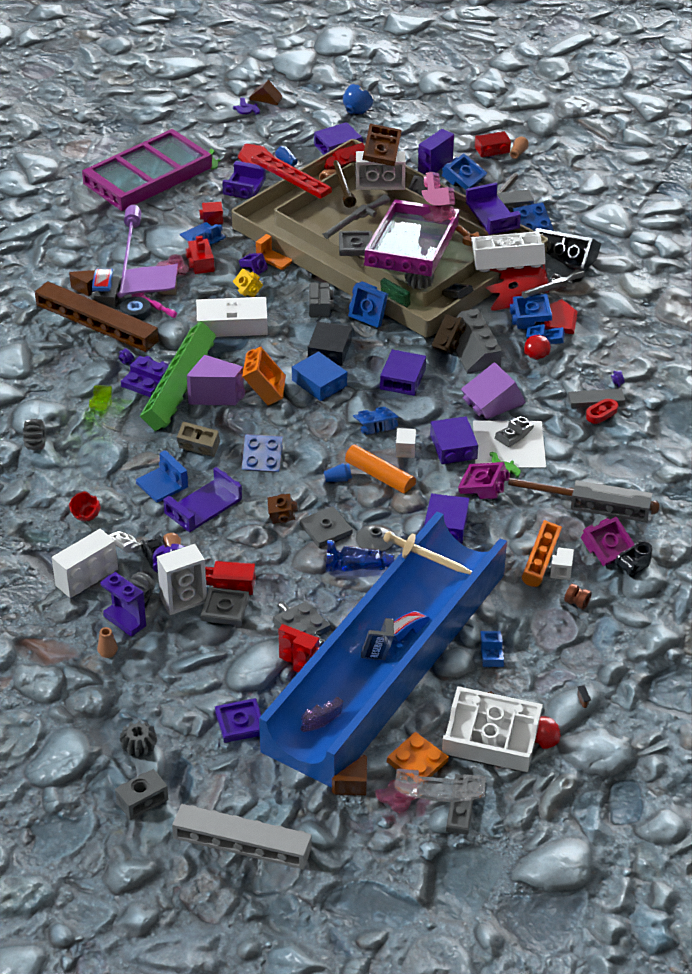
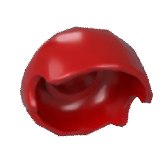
(537, 347)
(84, 506)
(548, 732)

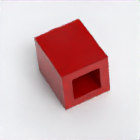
(212, 213)

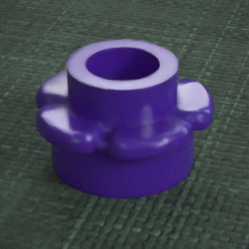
(126, 356)
(617, 378)

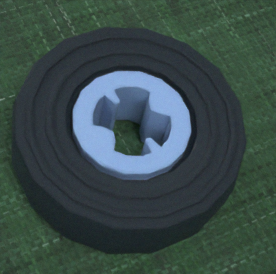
(136, 307)

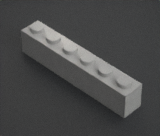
(242, 836)

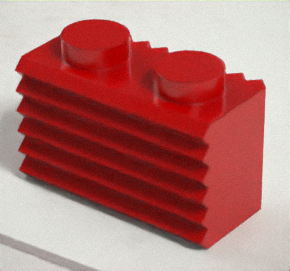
(492, 144)

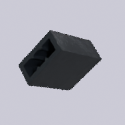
(331, 341)

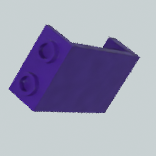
(491, 210)
(204, 502)

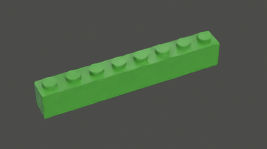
(174, 381)

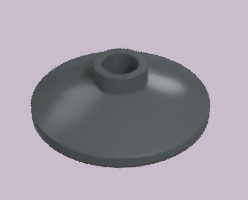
(372, 537)

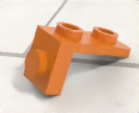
(264, 246)

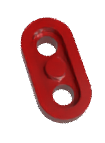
(601, 411)

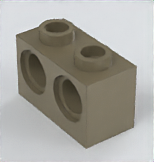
(198, 439)

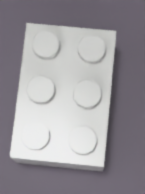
(380, 176)
(85, 563)
(182, 579)

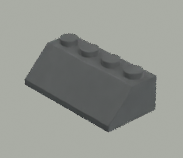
(477, 344)

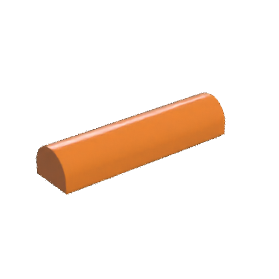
(379, 469)
(541, 554)

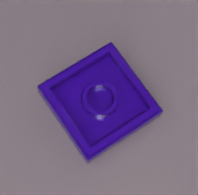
(238, 720)

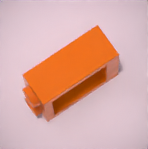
(264, 375)

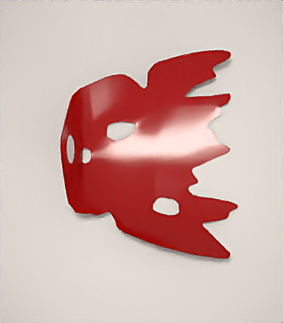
(527, 279)

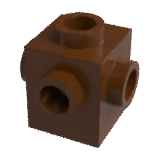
(282, 508)

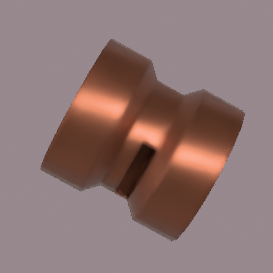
(577, 596)

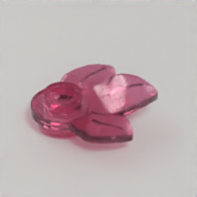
(440, 213)
(174, 259)
(397, 800)

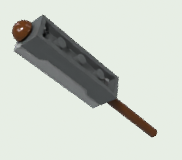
(601, 499)

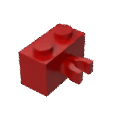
(200, 255)

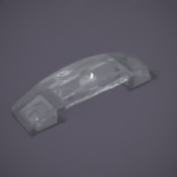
(440, 789)

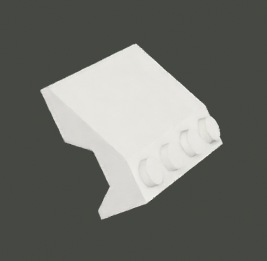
(508, 251)
(492, 729)

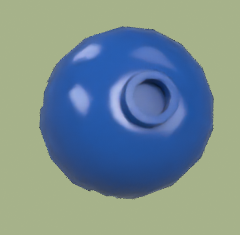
(357, 100)

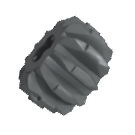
(418, 281)
(34, 434)
(144, 583)
(138, 738)

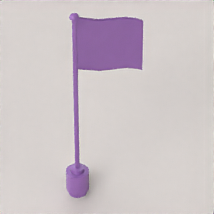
(143, 278)

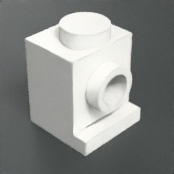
(562, 564)

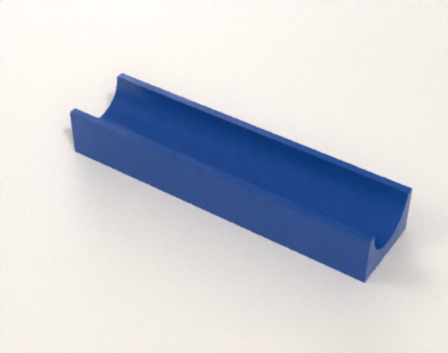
(374, 687)

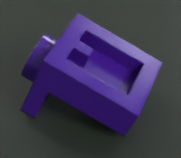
(255, 261)

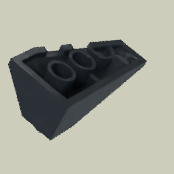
(571, 249)

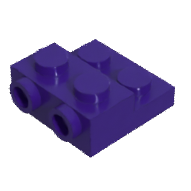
(144, 375)

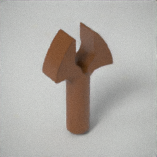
(466, 235)

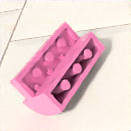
(435, 194)

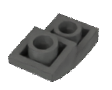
(515, 431)

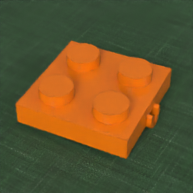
(418, 754)

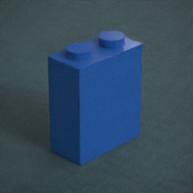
(319, 376)

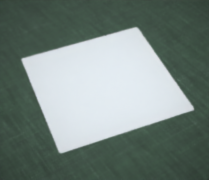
(524, 453)

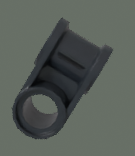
(149, 546)
(635, 558)

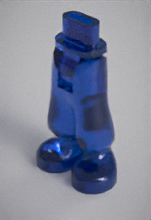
(356, 558)

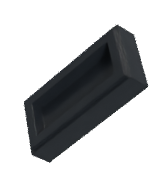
(457, 290)

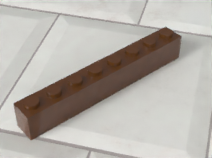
(97, 316)

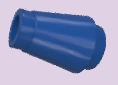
(286, 156)
(338, 473)

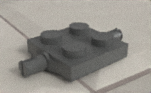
(302, 618)

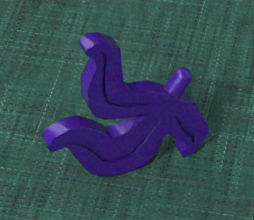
(245, 108)

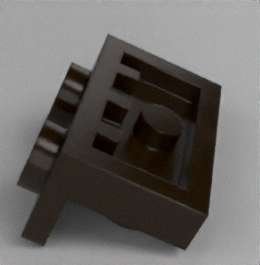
(449, 333)

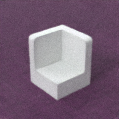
(405, 443)

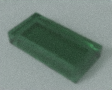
(395, 292)

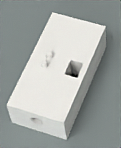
(234, 316)

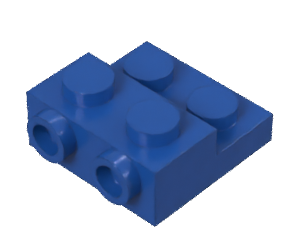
(463, 171)
(368, 304)
(530, 310)

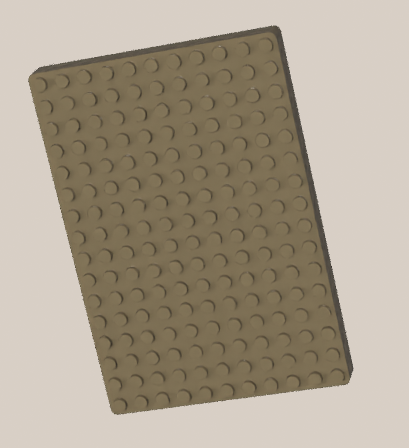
(299, 219)

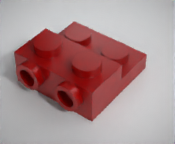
(296, 646)

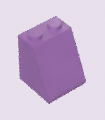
(215, 382)
(492, 392)

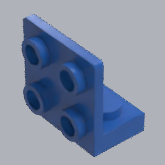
(165, 480)

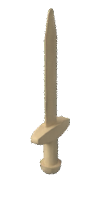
(409, 546)

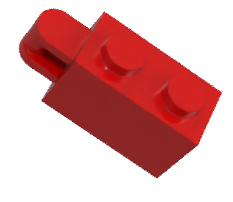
(344, 156)
(231, 576)

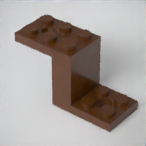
(381, 144)

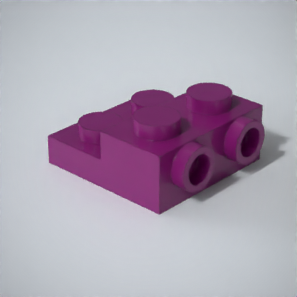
(484, 479)
(607, 540)

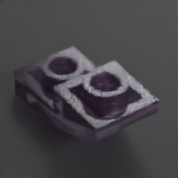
(319, 716)

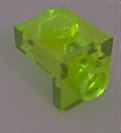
(101, 397)

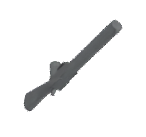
(361, 212)
(556, 282)

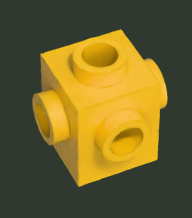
(248, 283)

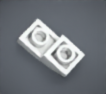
(125, 541)

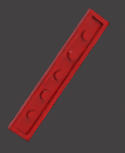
(291, 174)

